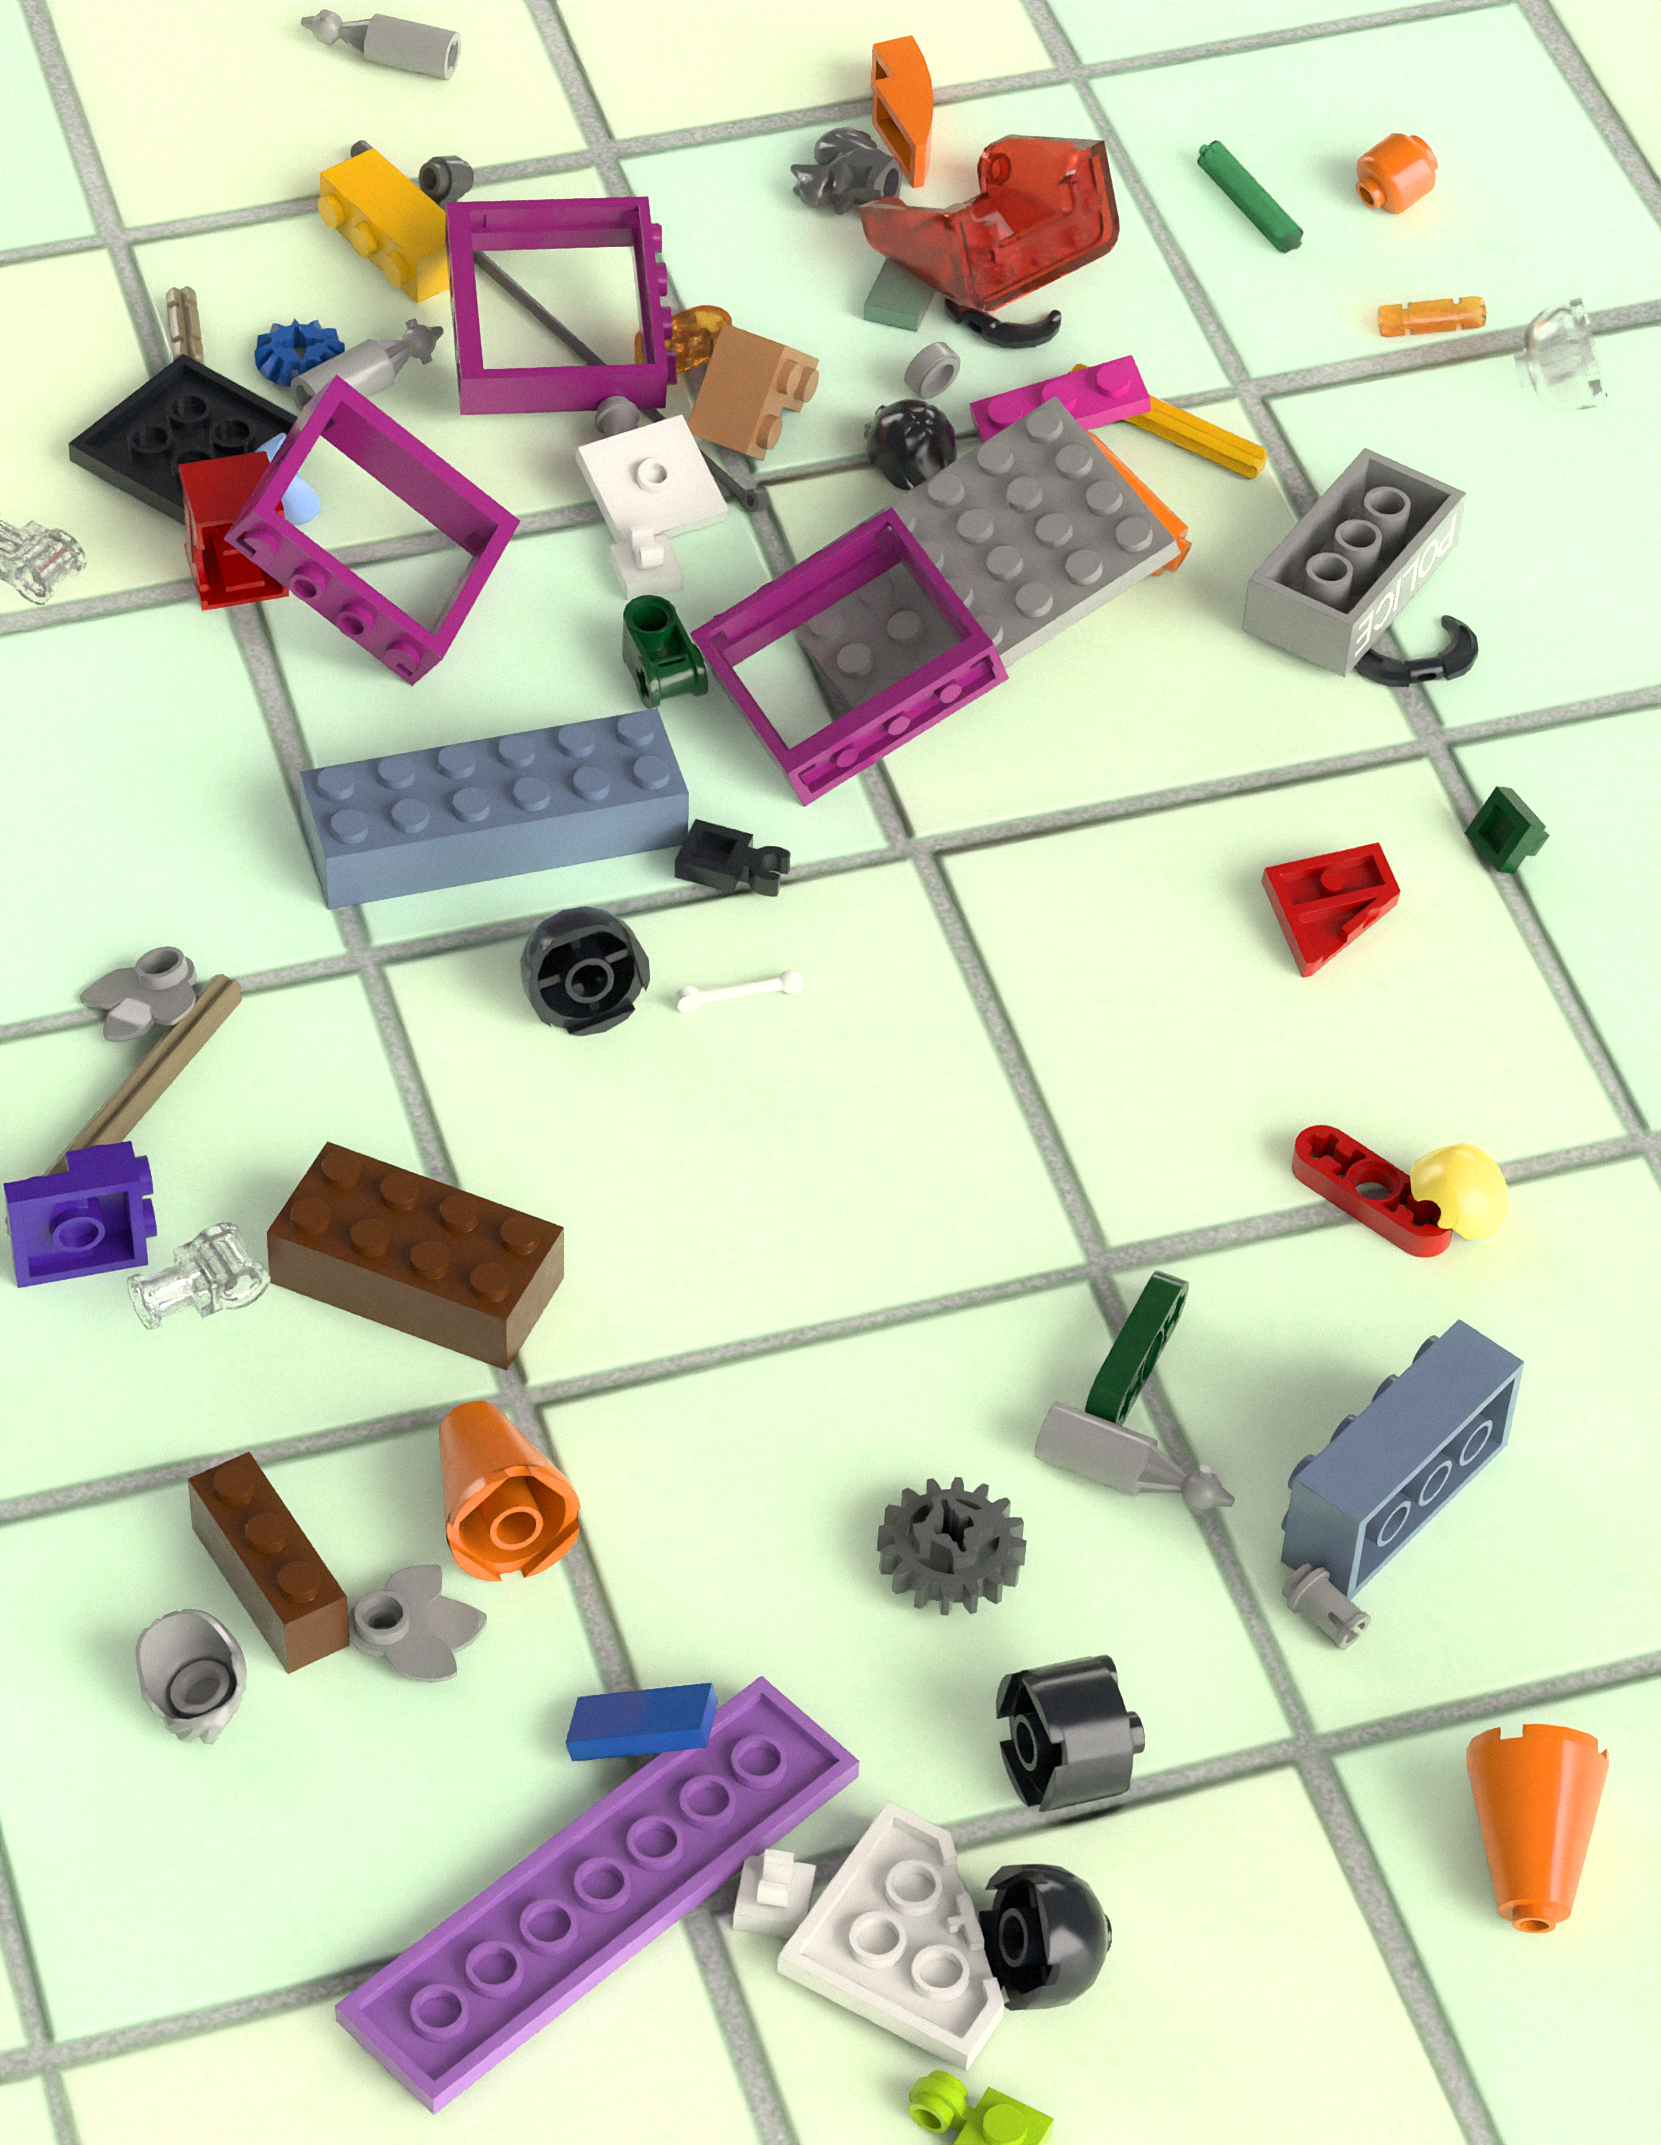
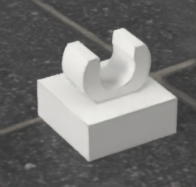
(646, 564)
(773, 1894)

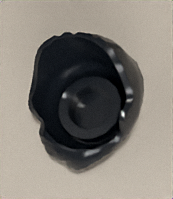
(910, 442)

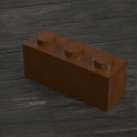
(269, 1562)

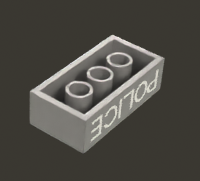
(1353, 562)

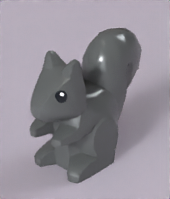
(847, 172)

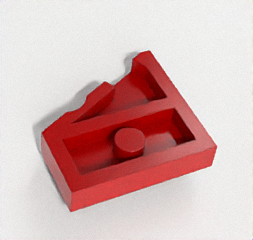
(1330, 901)

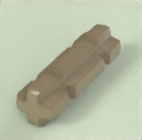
(184, 323)

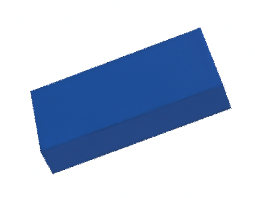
(642, 1722)

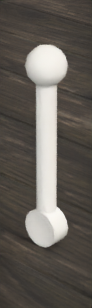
(690, 999)

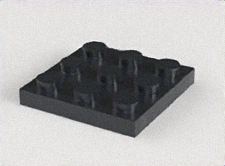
(172, 421)

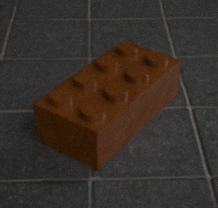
(416, 1255)

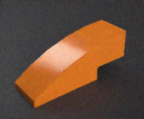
(903, 104)

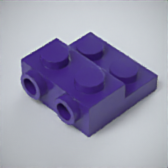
(82, 1218)

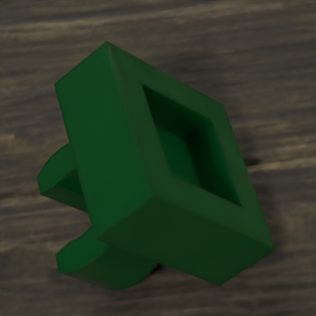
(1506, 830)

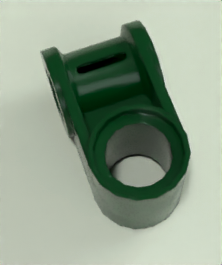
(660, 652)

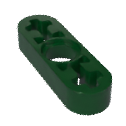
(1137, 1348)

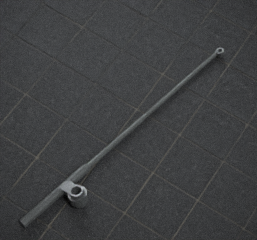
(448, 180)

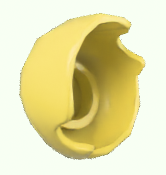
(1464, 1186)

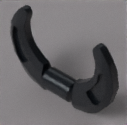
(1006, 333)
(1450, 663)

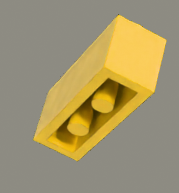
(387, 222)

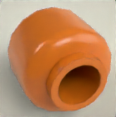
(1396, 173)

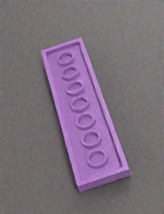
(594, 1896)

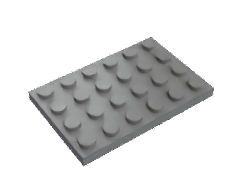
(1024, 534)

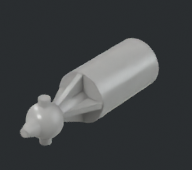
(392, 41)
(370, 364)
(1122, 1459)

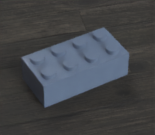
(1401, 1457)

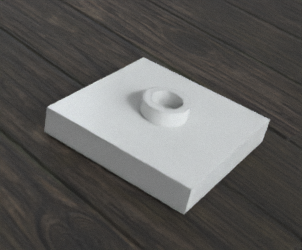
(652, 478)

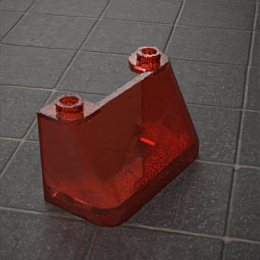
(1038, 218)

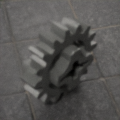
(951, 1546)

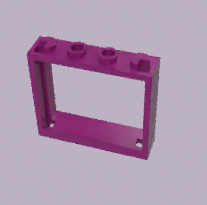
(558, 226)
(416, 478)
(888, 717)

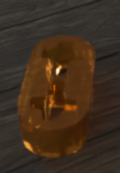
(693, 336)

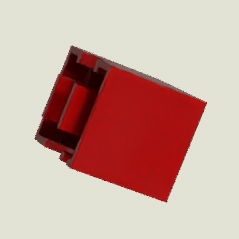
(212, 501)

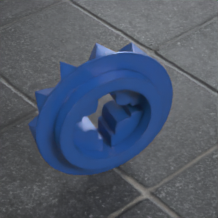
(276, 355)

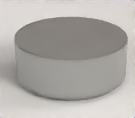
(932, 370)

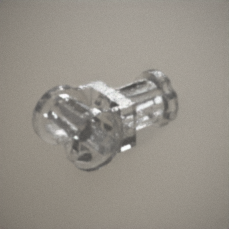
(32, 561)
(201, 1278)

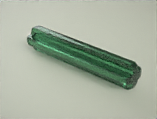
(1250, 197)

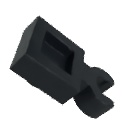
(724, 856)

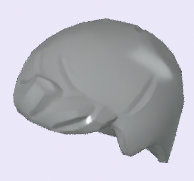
(191, 1673)

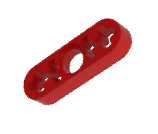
(1361, 1166)

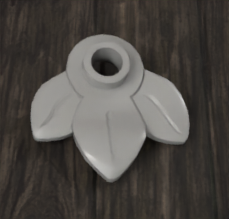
(144, 994)
(422, 1625)

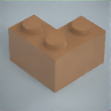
(747, 389)

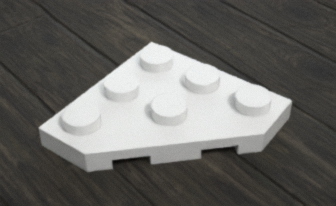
(901, 1941)

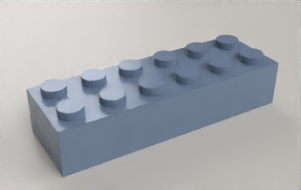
(493, 808)

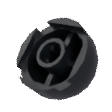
(583, 970)
(1044, 1935)

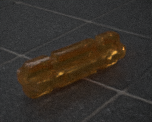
(1431, 316)

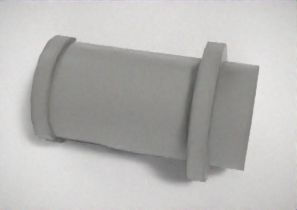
(616, 416)
(1324, 1604)

